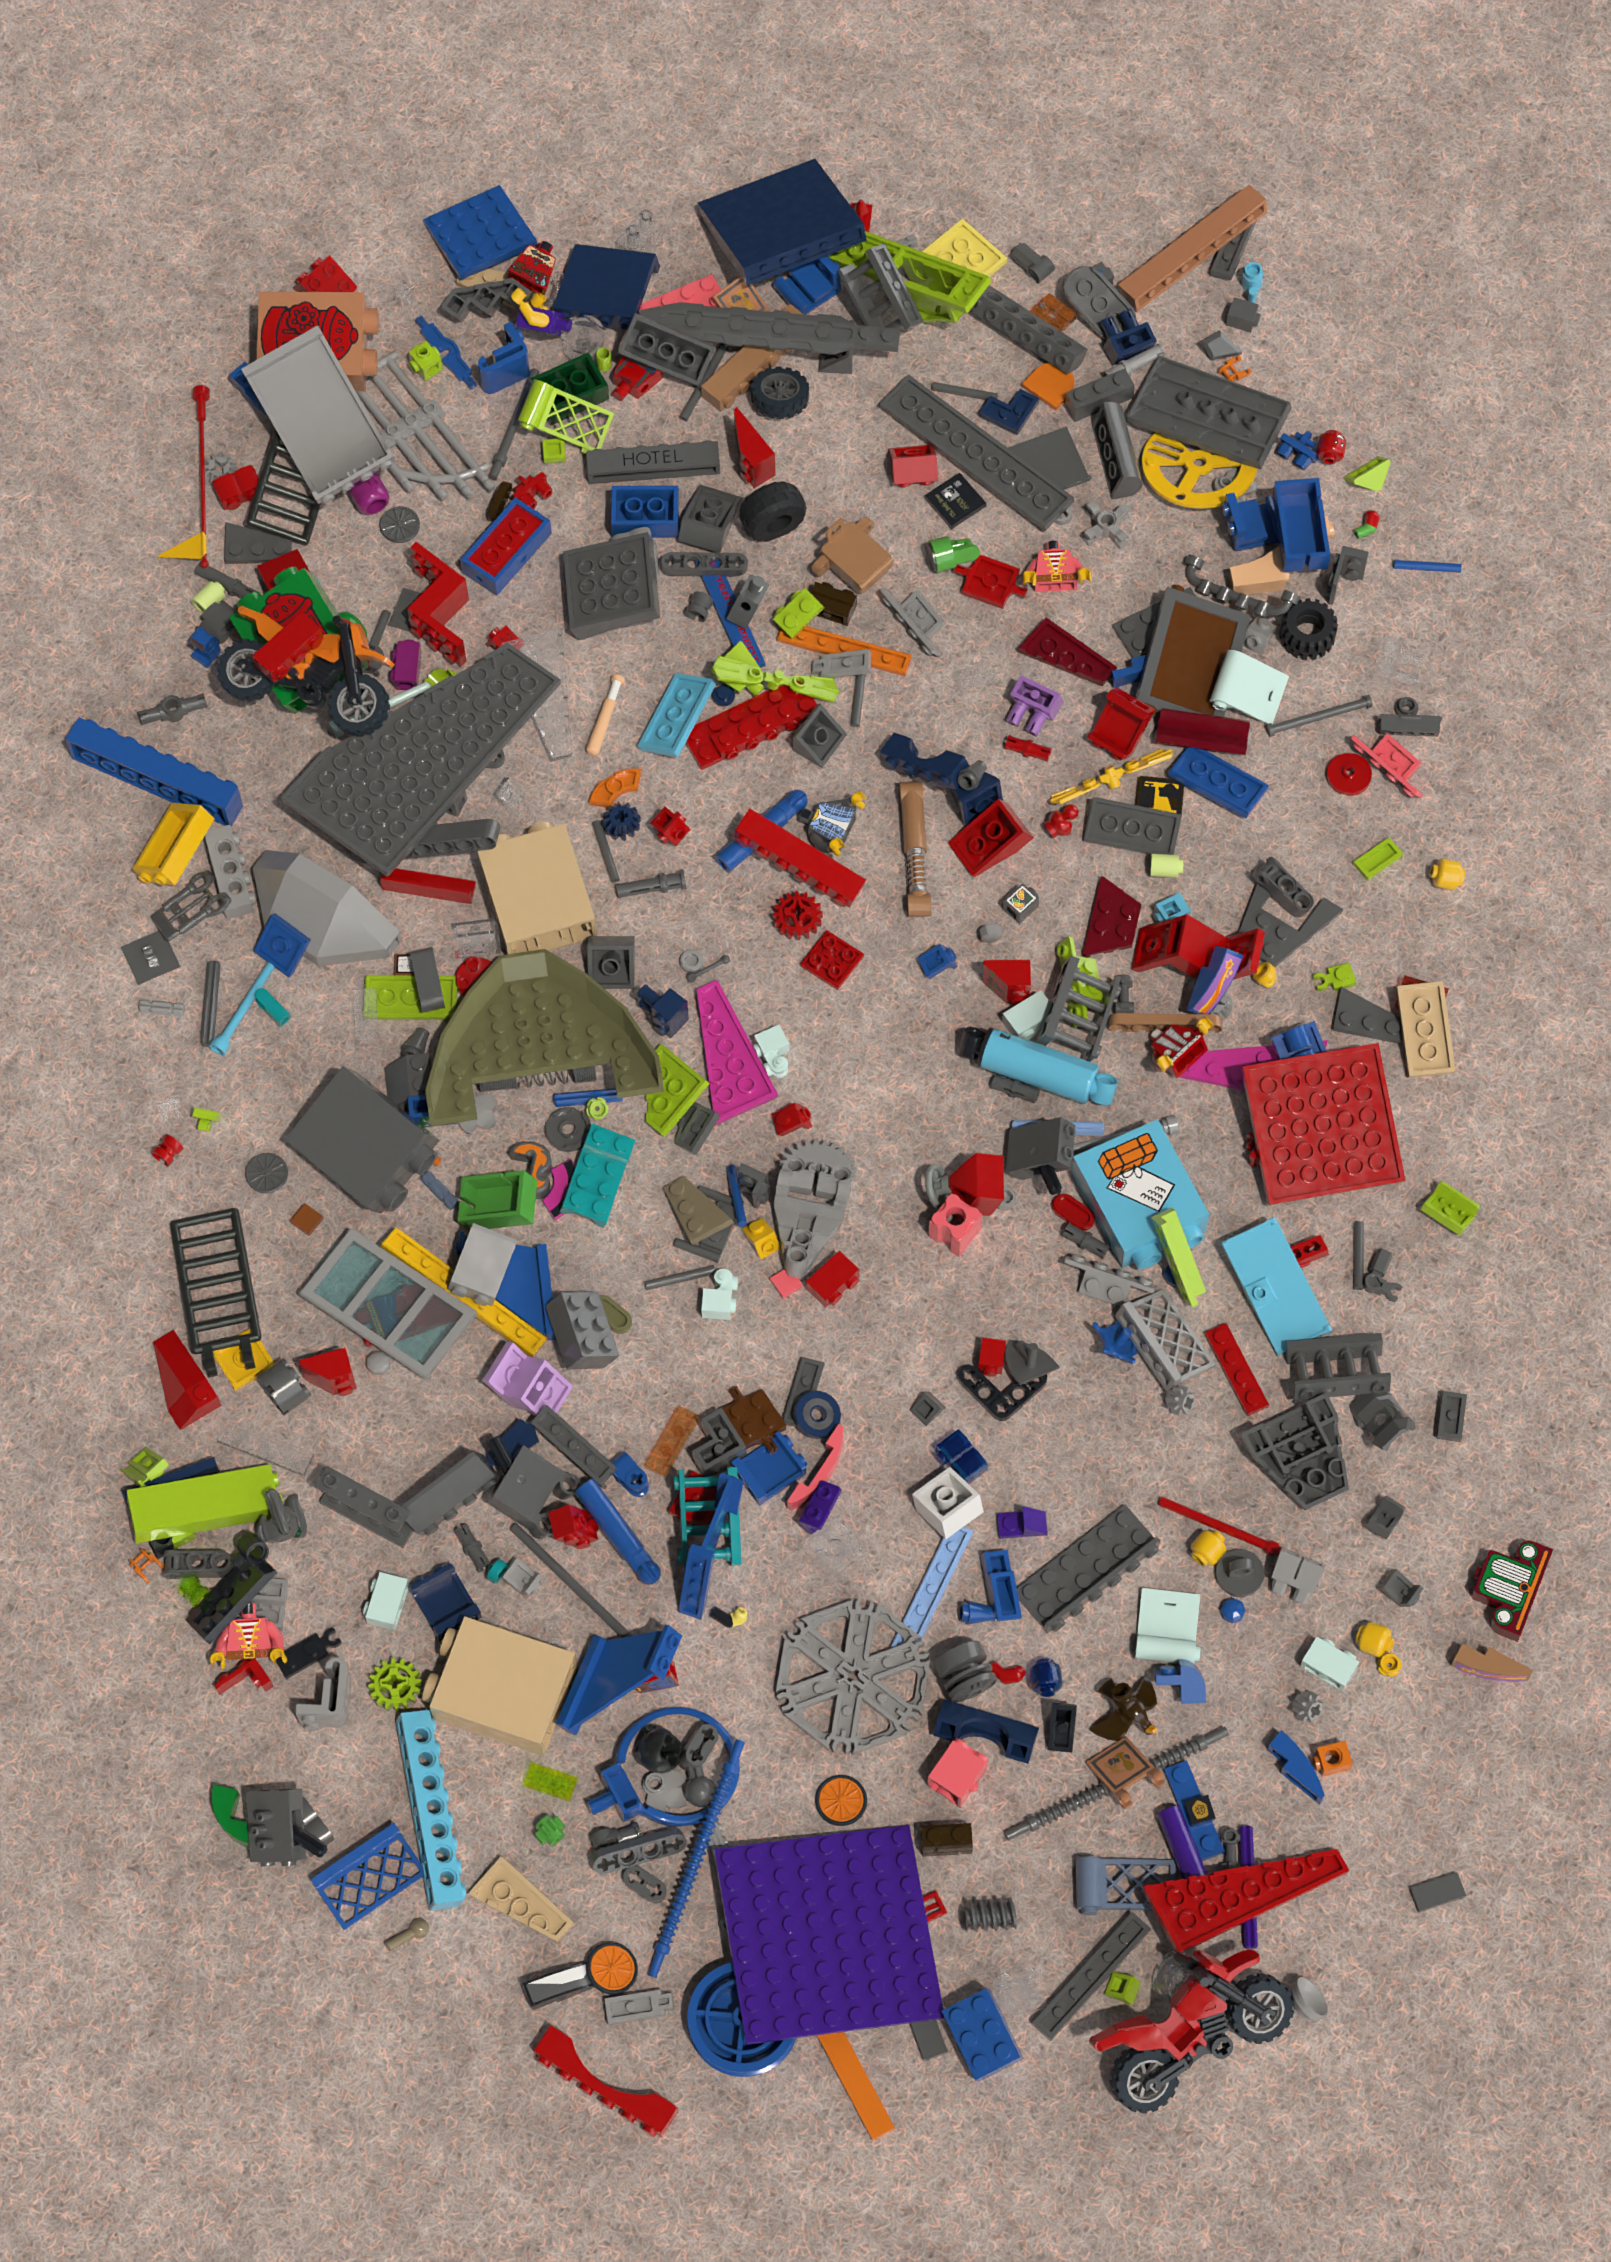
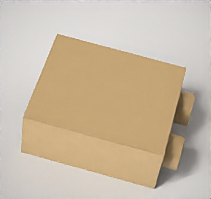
(537, 890)
(500, 1685)

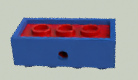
(506, 546)

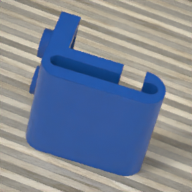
(810, 284)
(509, 364)
(1250, 523)

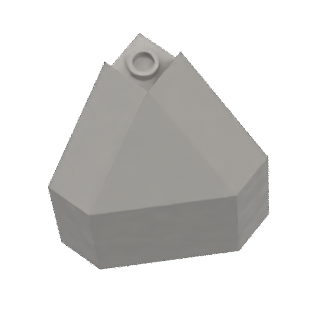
(323, 908)

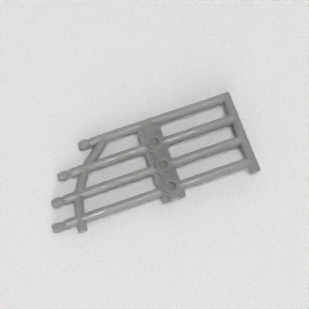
(414, 423)

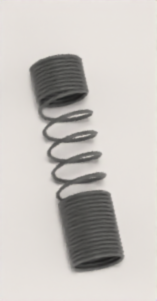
(581, 1075)

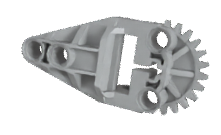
(808, 1224)

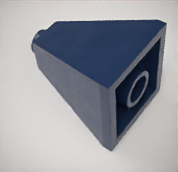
(975, 801)

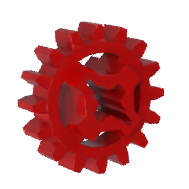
(787, 915)

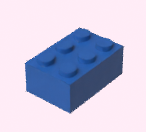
(646, 507)
(982, 2034)

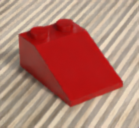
(755, 455)
(990, 838)

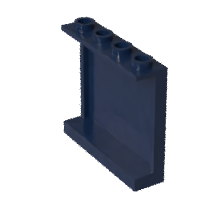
(605, 284)

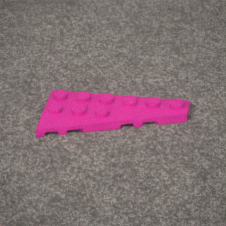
(1225, 1065)
(733, 1066)

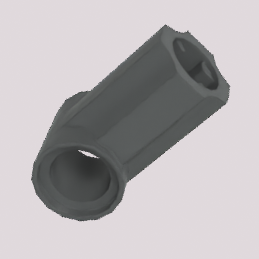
(1035, 265)

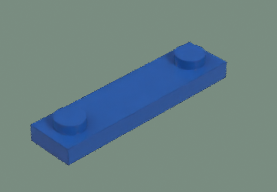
(1184, 1789)

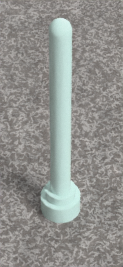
(404, 696)

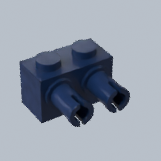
(1127, 343)
(668, 1010)

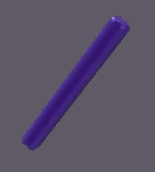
(1247, 1859)

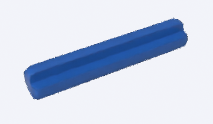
(583, 1097)

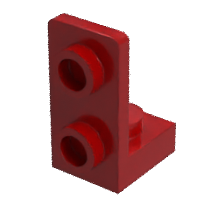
(246, 1668)

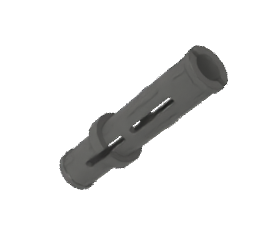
(232, 585)

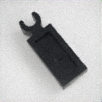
(306, 1653)

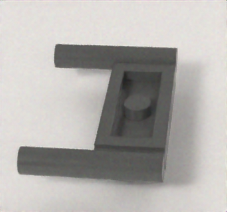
(712, 1246)

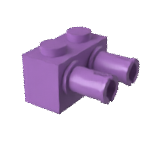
(1033, 697)

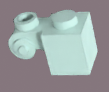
(770, 1046)
(719, 1302)

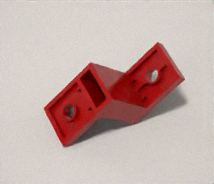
(438, 604)
(1190, 946)

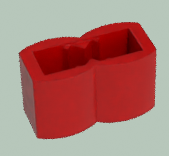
(236, 487)

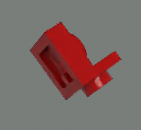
(500, 636)

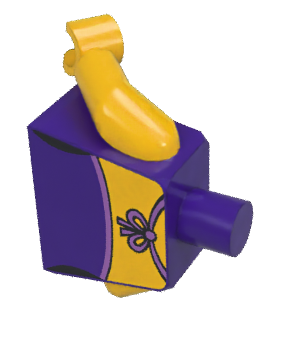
(540, 317)

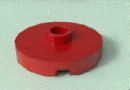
(1345, 783)

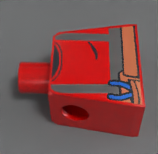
(634, 378)

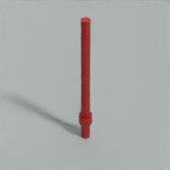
(1271, 1548)

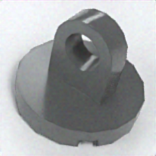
(1239, 1573)

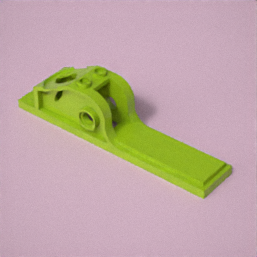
(936, 285)

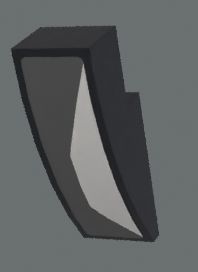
(557, 1985)

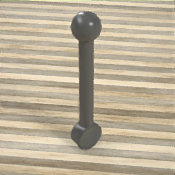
(691, 977)

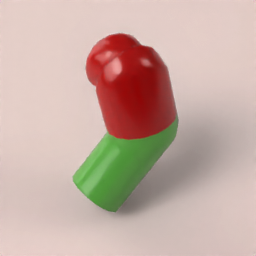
(1370, 525)

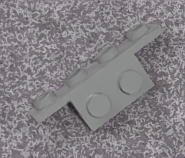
(919, 616)
(1106, 1283)

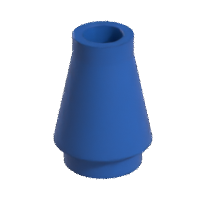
(974, 1612)

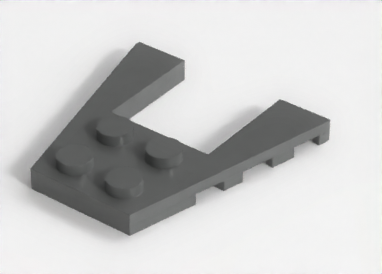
(1280, 938)

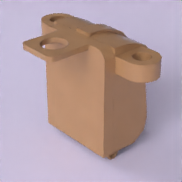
(853, 555)

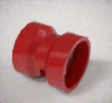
(167, 1149)

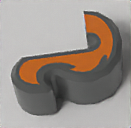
(540, 1162)

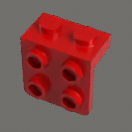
(324, 277)

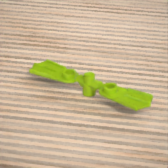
(739, 672)

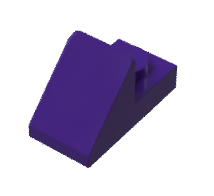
(1022, 1524)

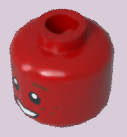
(1331, 447)

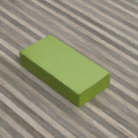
(1378, 859)

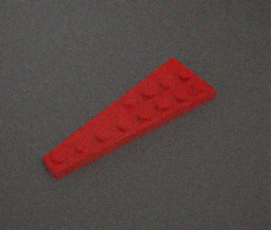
(1214, 1903)

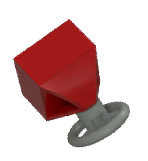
(976, 1182)

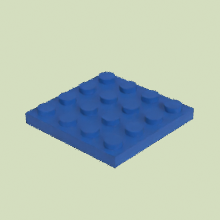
(480, 232)

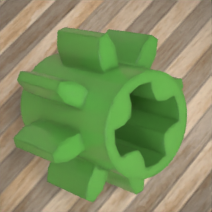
(550, 1830)

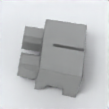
(1285, 1573)

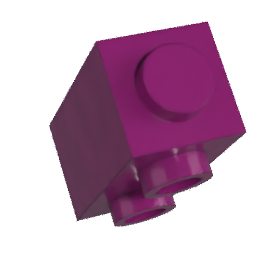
(407, 664)

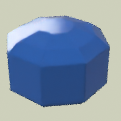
(1233, 1610)

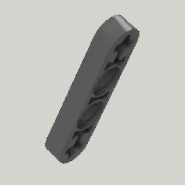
(704, 559)
(639, 1855)

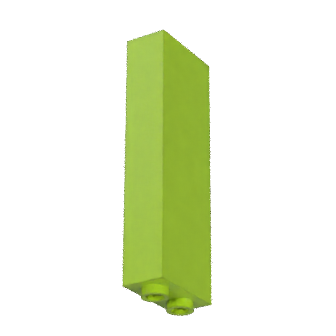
(200, 1503)

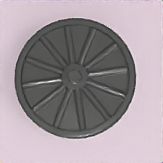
(399, 524)
(266, 1173)

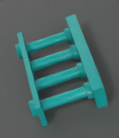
(730, 1529)

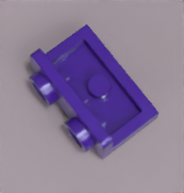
(819, 1506)

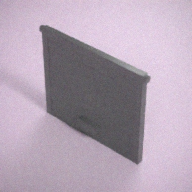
(1054, 457)

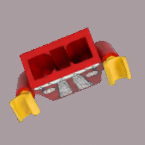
(1179, 1046)

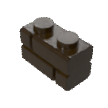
(837, 603)
(946, 1839)

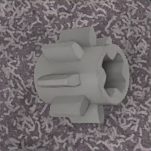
(1180, 1400)
(1307, 1706)

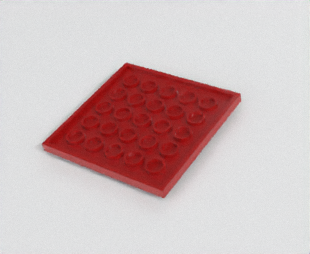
(1323, 1124)

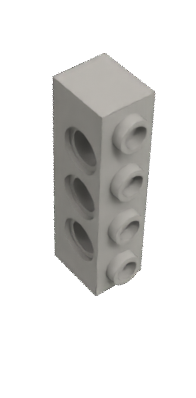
(218, 841)

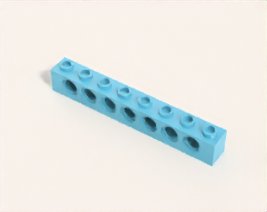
(438, 1895)

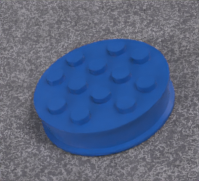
(719, 2033)

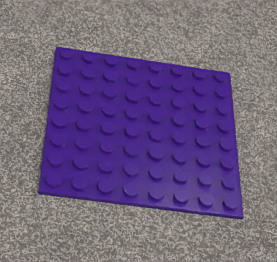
(828, 1934)

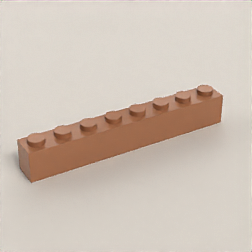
(1193, 247)

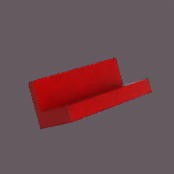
(429, 885)

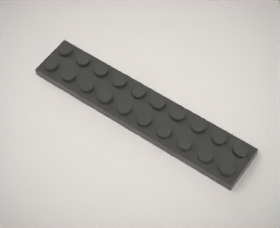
(976, 452)

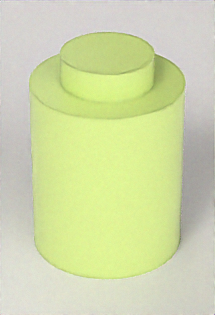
(209, 594)
(1166, 865)

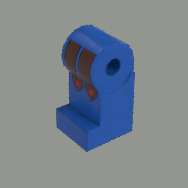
(205, 647)

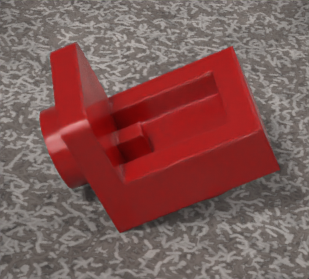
(792, 1118)

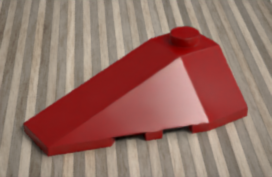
(183, 1383)

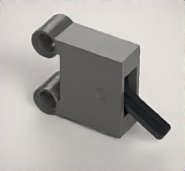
(527, 1485)

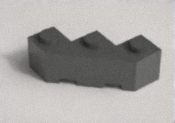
(485, 296)

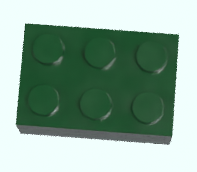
(576, 377)

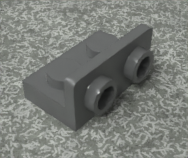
(754, 1183)

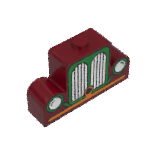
(1511, 1586)

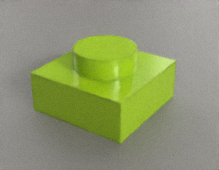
(554, 450)

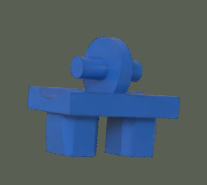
(1289, 445)

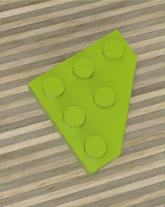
(681, 1090)

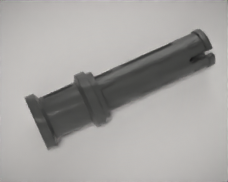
(662, 883)

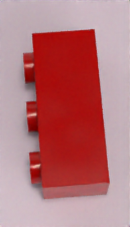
(288, 647)

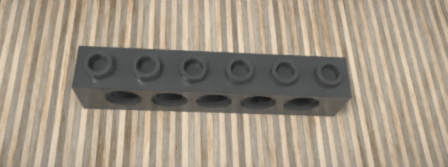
(1029, 330)

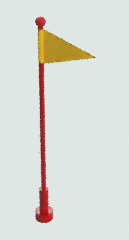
(197, 545)

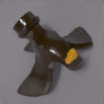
(1129, 1708)

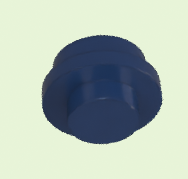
(723, 695)

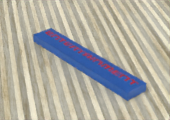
(724, 599)

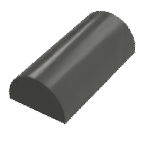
(1116, 451)

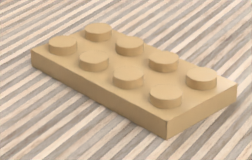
(1425, 1029)

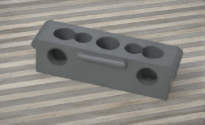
(1409, 725)

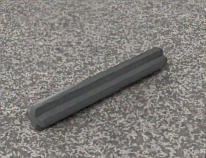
(210, 1003)

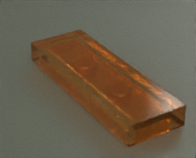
(672, 1441)

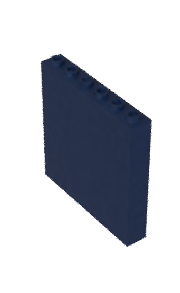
(781, 221)

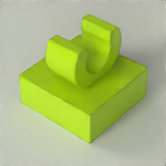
(206, 1118)

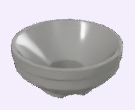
(1308, 2000)

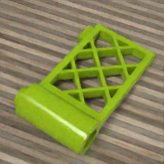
(537, 410)

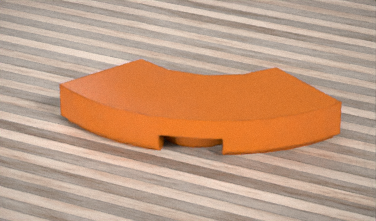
(612, 787)

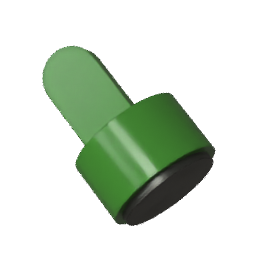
(947, 553)

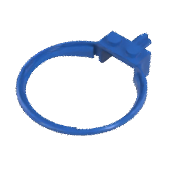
(621, 1792)

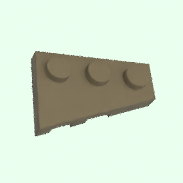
(695, 1210)

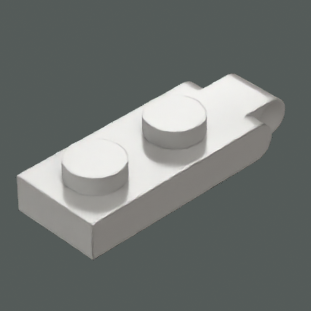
(843, 664)
(638, 2006)

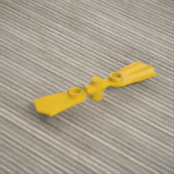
(1111, 776)

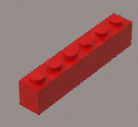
(799, 858)

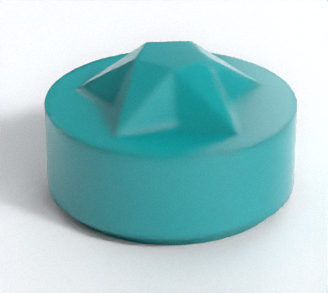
(495, 1570)

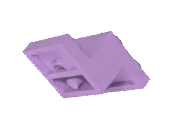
(526, 1381)

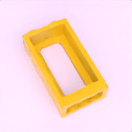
(173, 844)

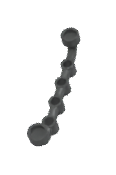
(1242, 600)

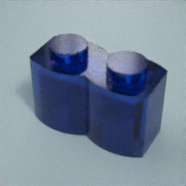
(961, 1456)

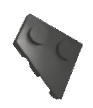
(695, 1127)

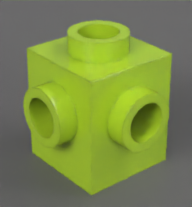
(425, 360)

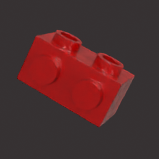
(573, 1526)

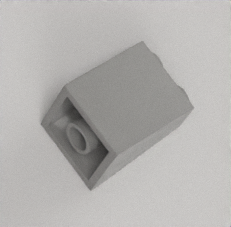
(482, 1265)

